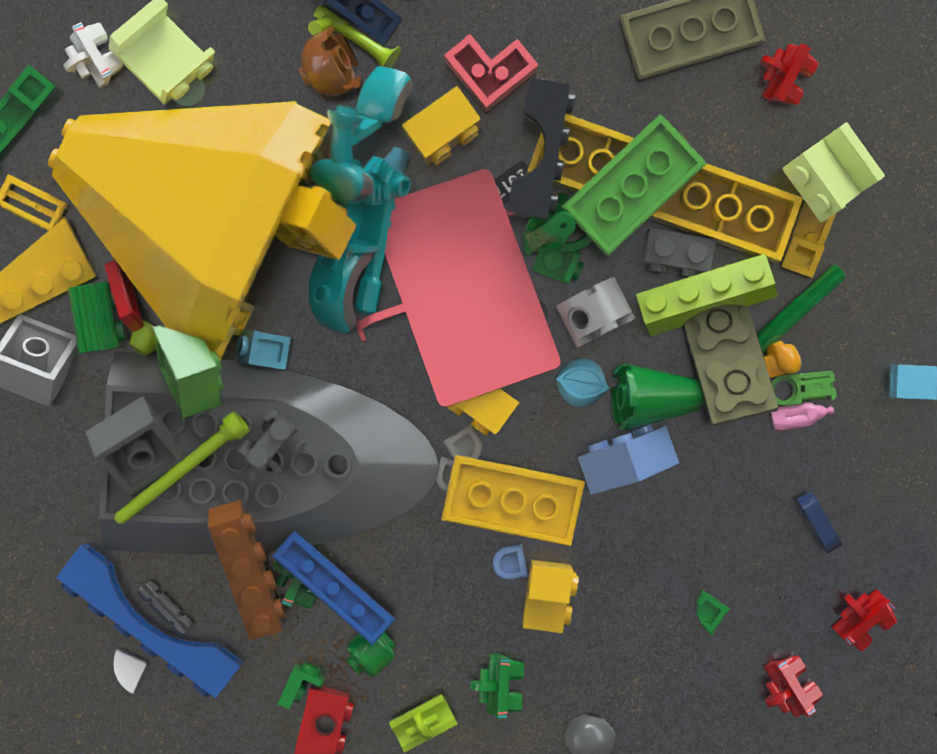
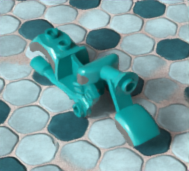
(367, 197)

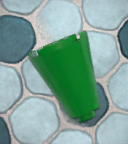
(652, 396)

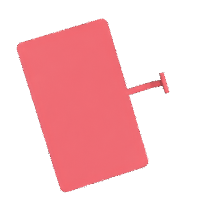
(465, 290)

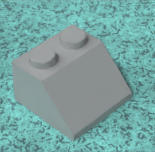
(35, 359)

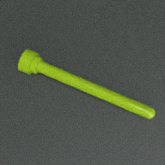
(232, 428)

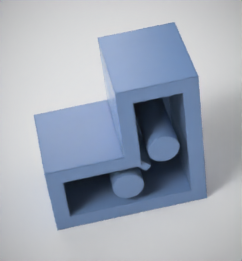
(628, 458)

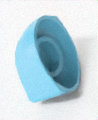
(581, 382)

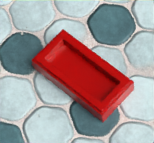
(124, 296)

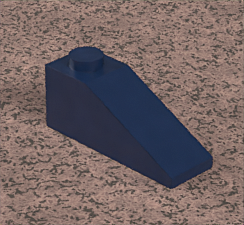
(367, 15)

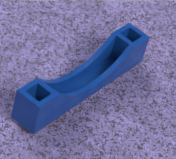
(95, 580)

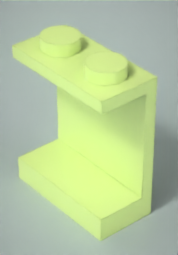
(160, 52)
(833, 172)

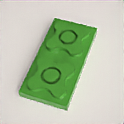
(634, 185)

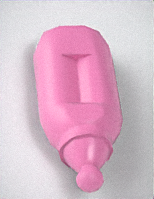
(798, 415)

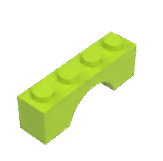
(737, 283)

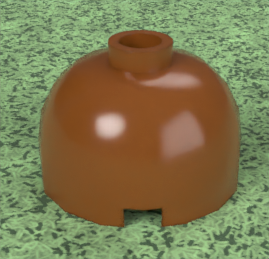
(328, 64)

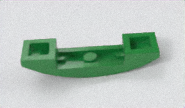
(21, 103)

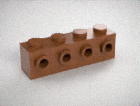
(245, 569)

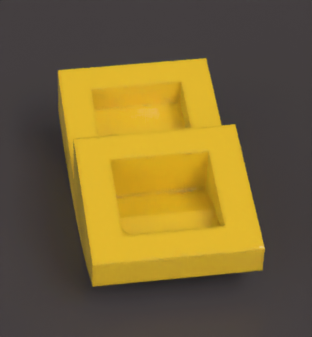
(806, 242)

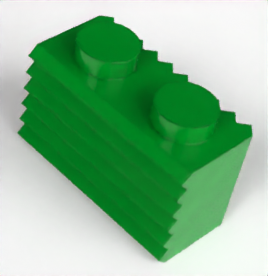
(96, 318)

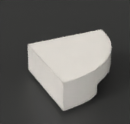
(128, 669)

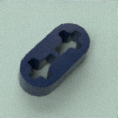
(818, 522)

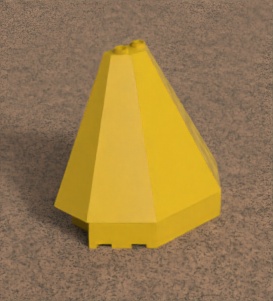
(190, 200)

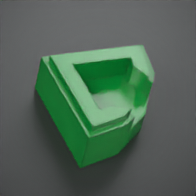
(710, 611)

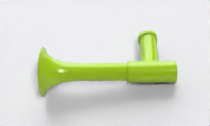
(327, 18)

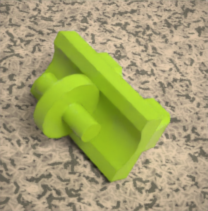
(423, 723)

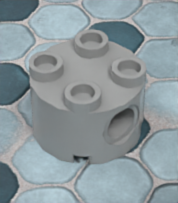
(595, 312)

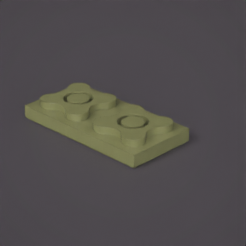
(689, 33)
(730, 364)

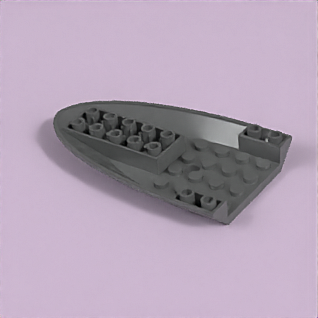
(385, 453)

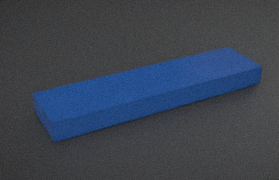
(333, 587)

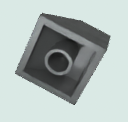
(134, 446)

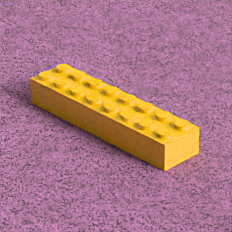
(710, 205)

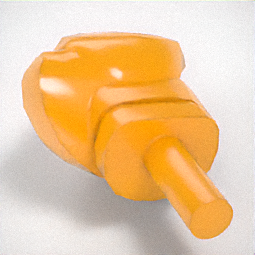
(782, 359)

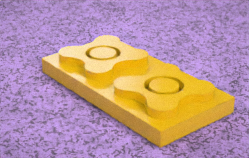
(512, 500)

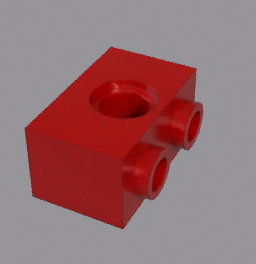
(329, 703)

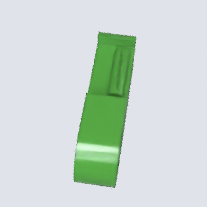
(807, 387)

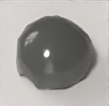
(589, 736)

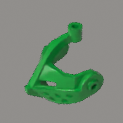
(553, 233)

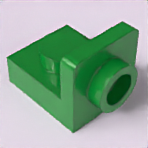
(559, 265)
(295, 688)

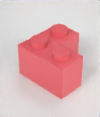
(490, 79)

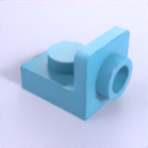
(263, 349)

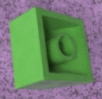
(189, 370)

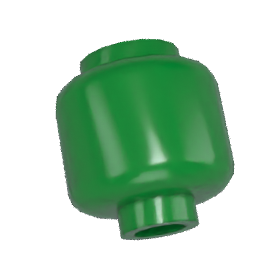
(368, 657)

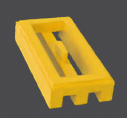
(56, 216)

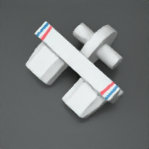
(86, 42)

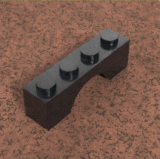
(545, 106)

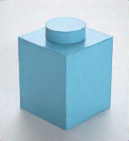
(913, 382)

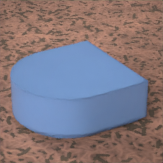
(510, 562)

